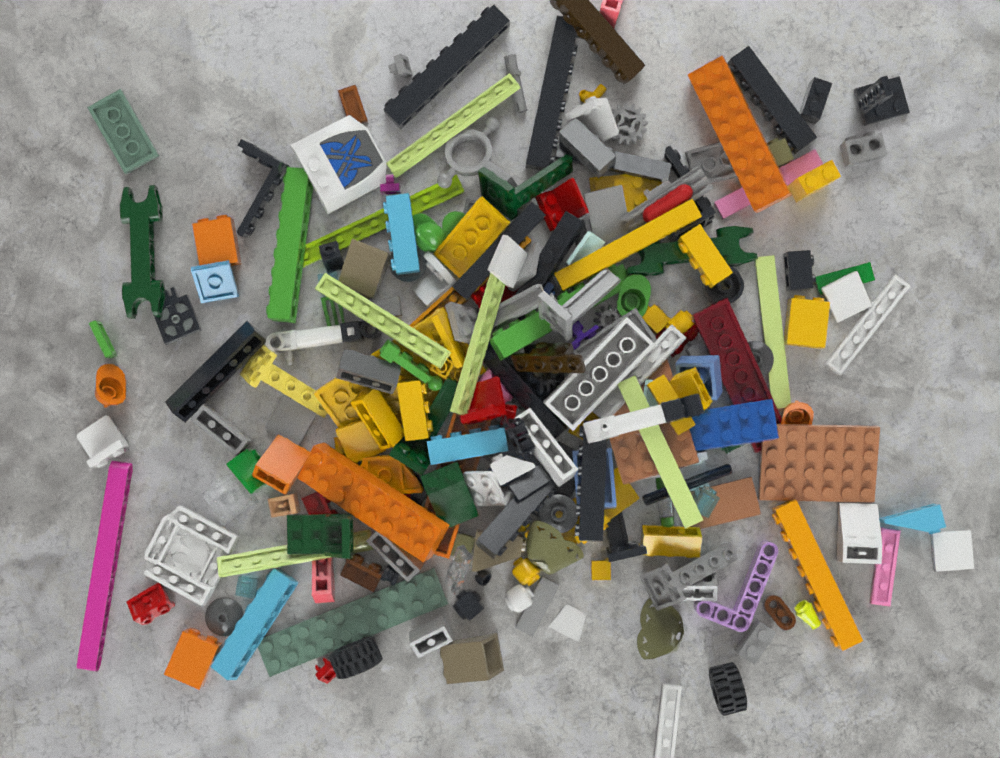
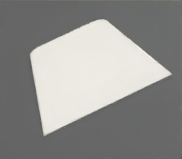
(569, 622)

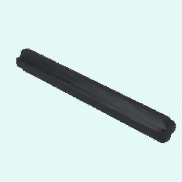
(691, 482)

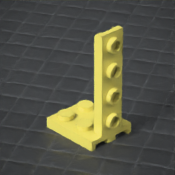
(261, 367)

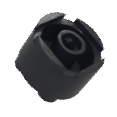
(734, 288)

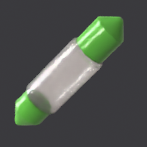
(665, 507)

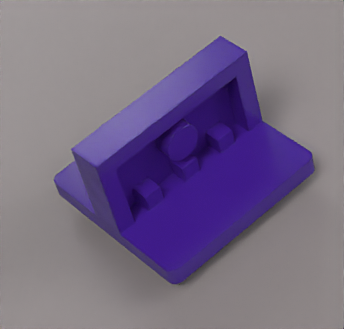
(578, 335)

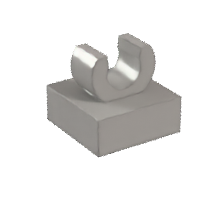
(401, 66)

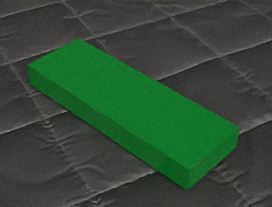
(864, 270)

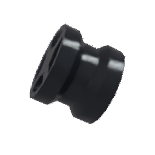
(390, 575)

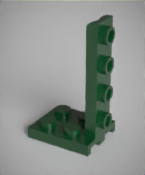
(508, 199)
(415, 452)

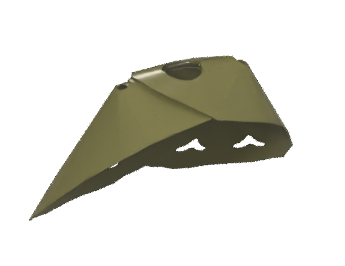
(548, 553)
(659, 631)

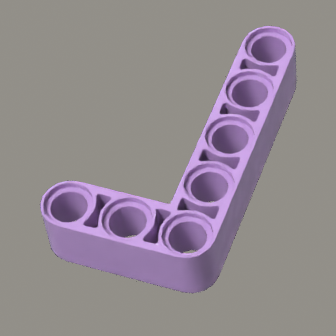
(745, 592)

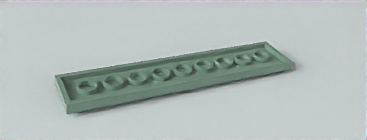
(352, 622)

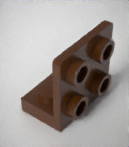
(362, 572)

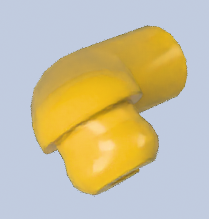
(598, 92)

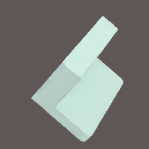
(588, 245)

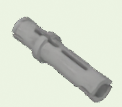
(518, 96)

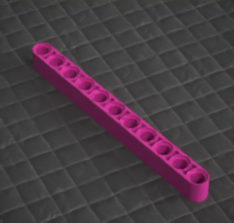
(104, 566)

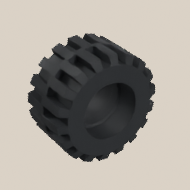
(355, 657)
(728, 688)

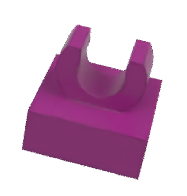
(390, 186)

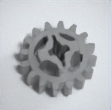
(634, 120)

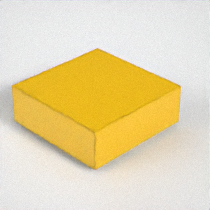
(600, 570)

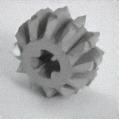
(606, 313)

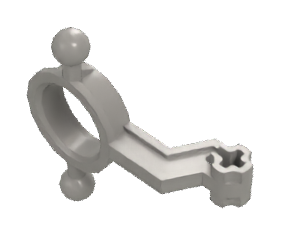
(491, 125)

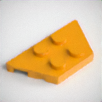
(393, 473)

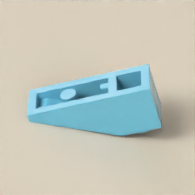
(924, 518)

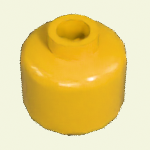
(525, 571)

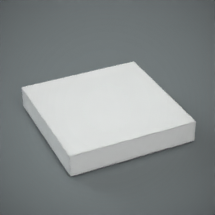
(507, 261)
(846, 296)
(952, 550)

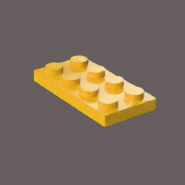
(632, 187)
(471, 237)

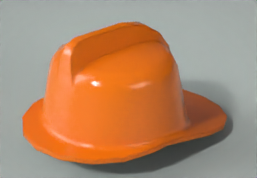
(110, 385)
(797, 414)

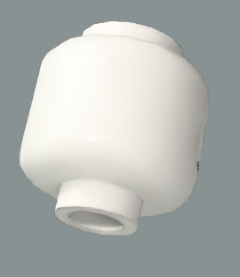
(519, 598)

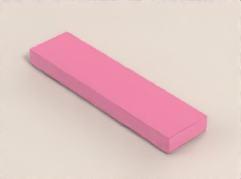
(884, 573)

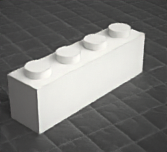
(547, 450)

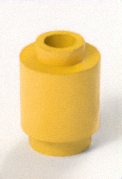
(681, 321)

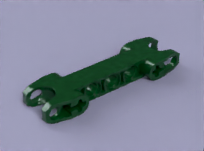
(142, 252)
(660, 254)

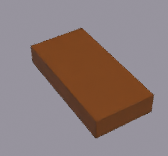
(352, 103)

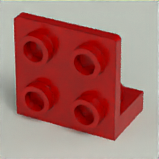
(561, 199)
(486, 402)

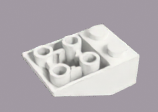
(859, 533)

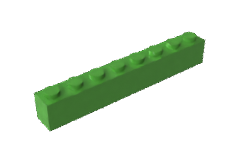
(290, 246)
(533, 328)

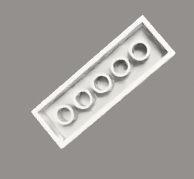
(604, 370)

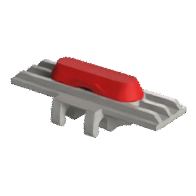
(667, 197)

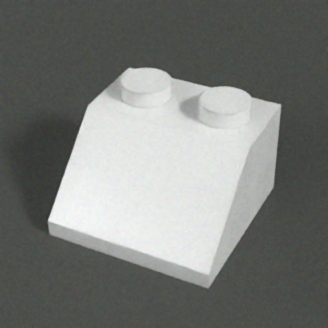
(509, 467)

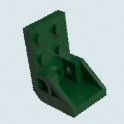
(321, 534)

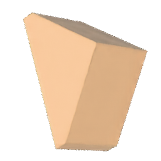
(284, 505)

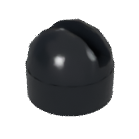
(483, 577)

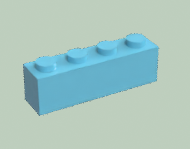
(402, 234)
(467, 445)

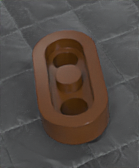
(779, 611)

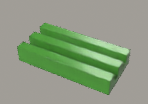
(327, 317)
(103, 339)

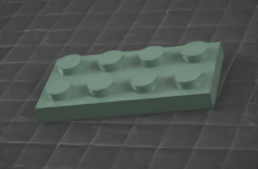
(123, 131)

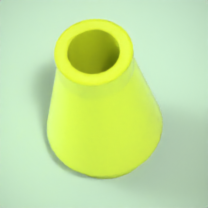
(807, 613)

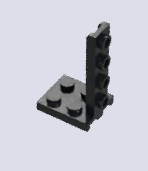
(882, 100)
(266, 192)
(702, 203)
(619, 546)

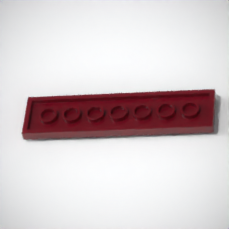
(737, 363)

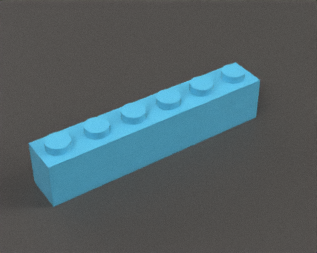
(254, 624)

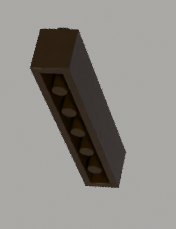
(601, 38)

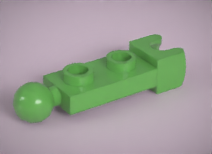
(391, 352)

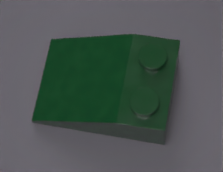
(450, 494)

